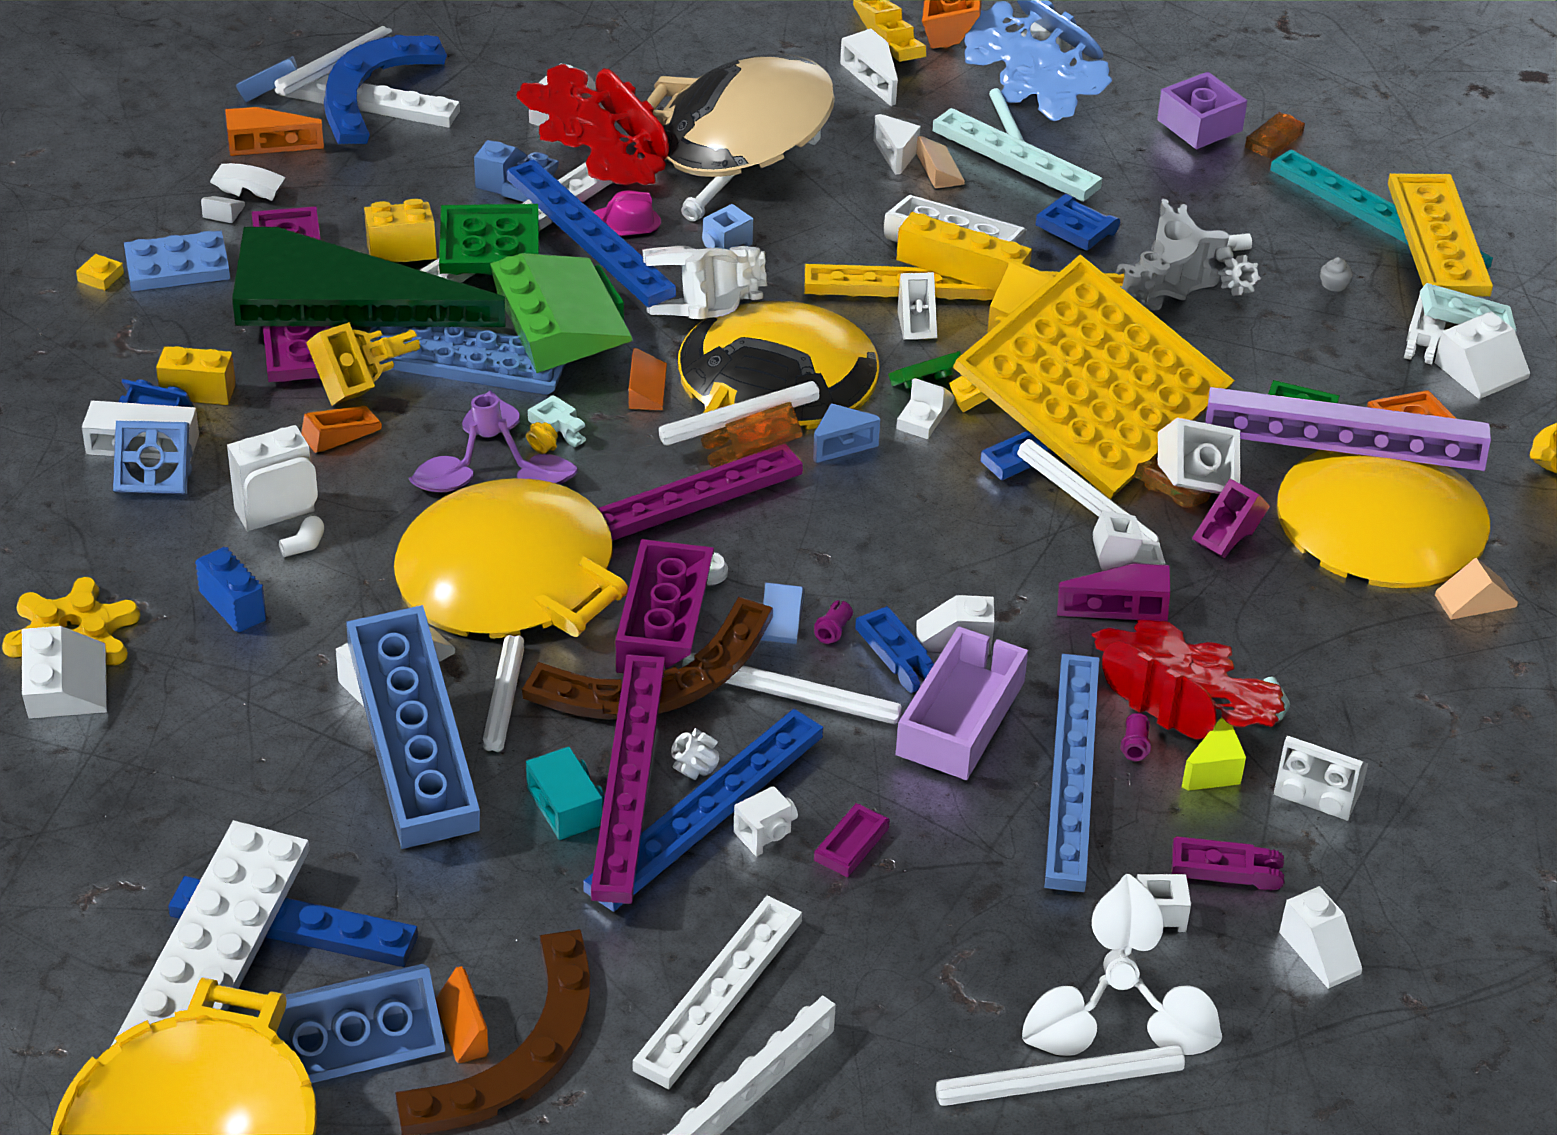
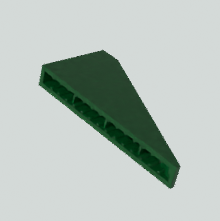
(315, 283)

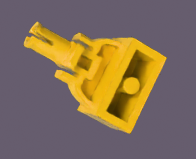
(351, 362)

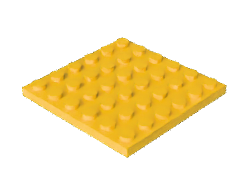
(1091, 374)

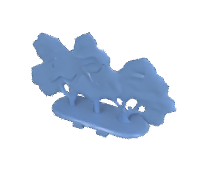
(1036, 64)

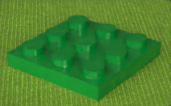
(485, 234)

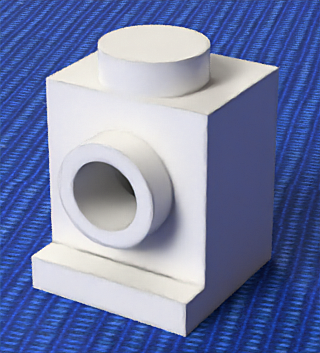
(763, 819)
(1171, 896)

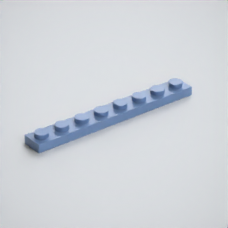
(1072, 774)

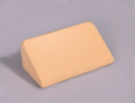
(938, 163)

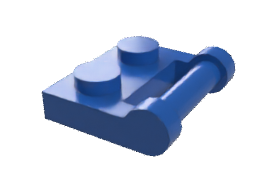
(1076, 222)

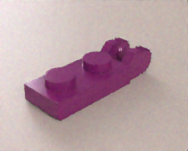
(1227, 862)

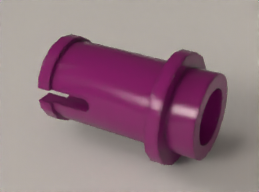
(829, 627)
(1136, 743)

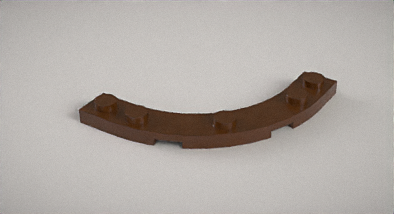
(681, 686)
(526, 1068)

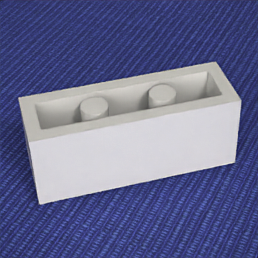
(101, 420)

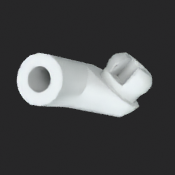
(1235, 243)
(306, 539)

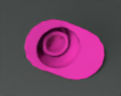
(630, 213)

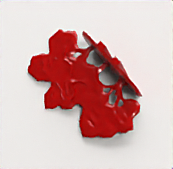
(583, 122)
(1180, 679)

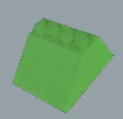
(558, 308)

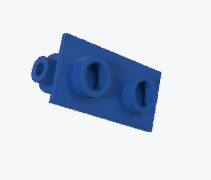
(146, 393)

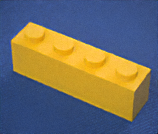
(957, 251)

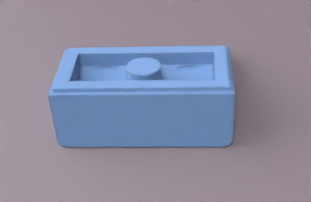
(264, 80)

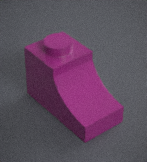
(1231, 518)

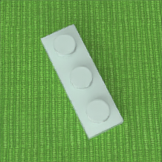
(1460, 307)

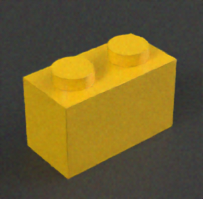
(201, 373)

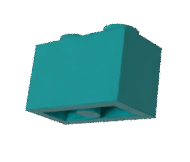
(565, 792)

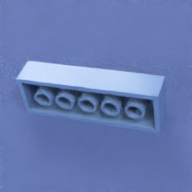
(413, 727)

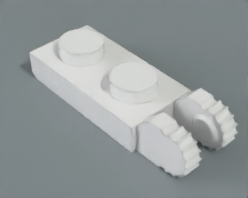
(1424, 332)

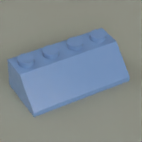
(363, 1023)

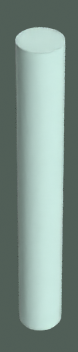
(1005, 114)

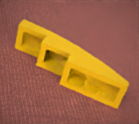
(887, 22)

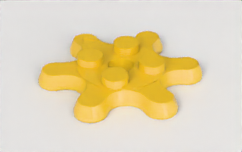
(81, 609)

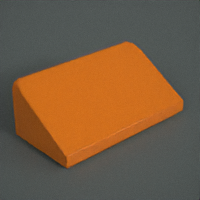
(646, 381)
(462, 1018)

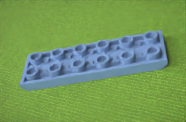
(473, 358)

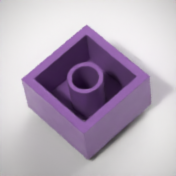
(1202, 110)

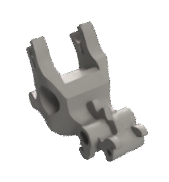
(1176, 260)

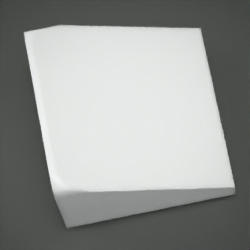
(221, 208)

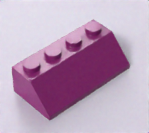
(663, 601)

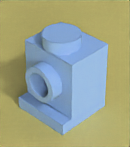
(727, 228)

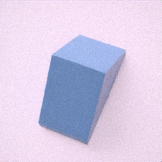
(844, 433)
(787, 612)

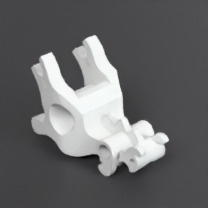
(711, 279)

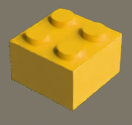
(400, 231)

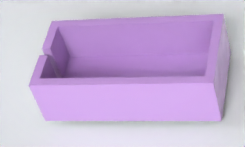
(961, 703)

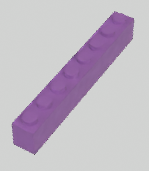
(1351, 428)

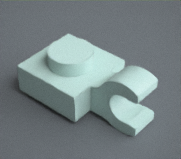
(560, 417)

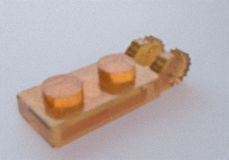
(753, 434)

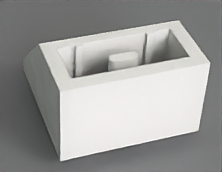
(1319, 778)

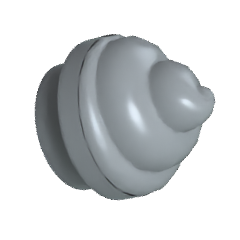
(1336, 274)

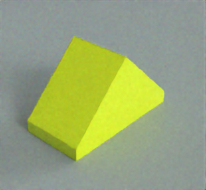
(1216, 760)

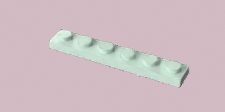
(1017, 154)

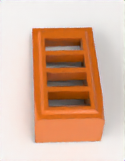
(338, 426)

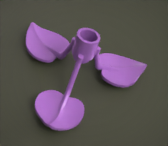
(488, 418)

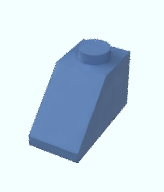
(492, 165)

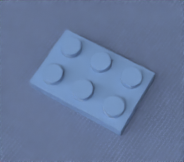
(176, 260)

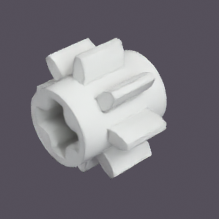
(1239, 275)
(695, 754)

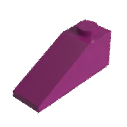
(1118, 593)

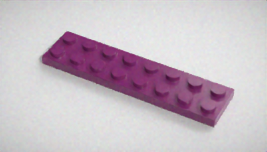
(286, 345)

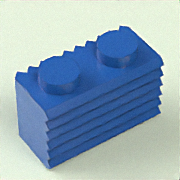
(231, 589)

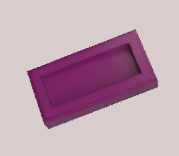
(851, 840)

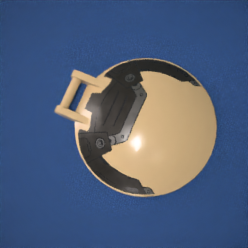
(743, 113)

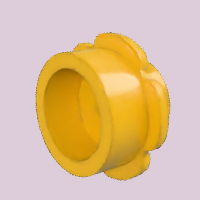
(542, 437)

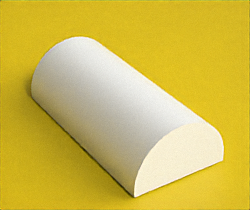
(969, 220)

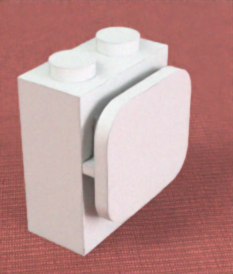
(272, 477)

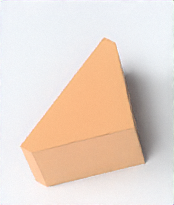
(1474, 592)

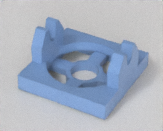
(177, 482)

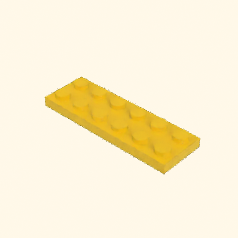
(1439, 233)

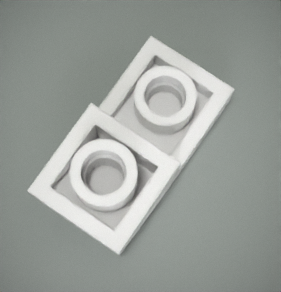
(236, 177)

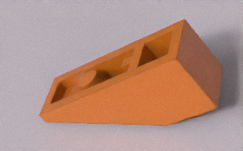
(271, 131)

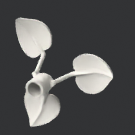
(1123, 921)

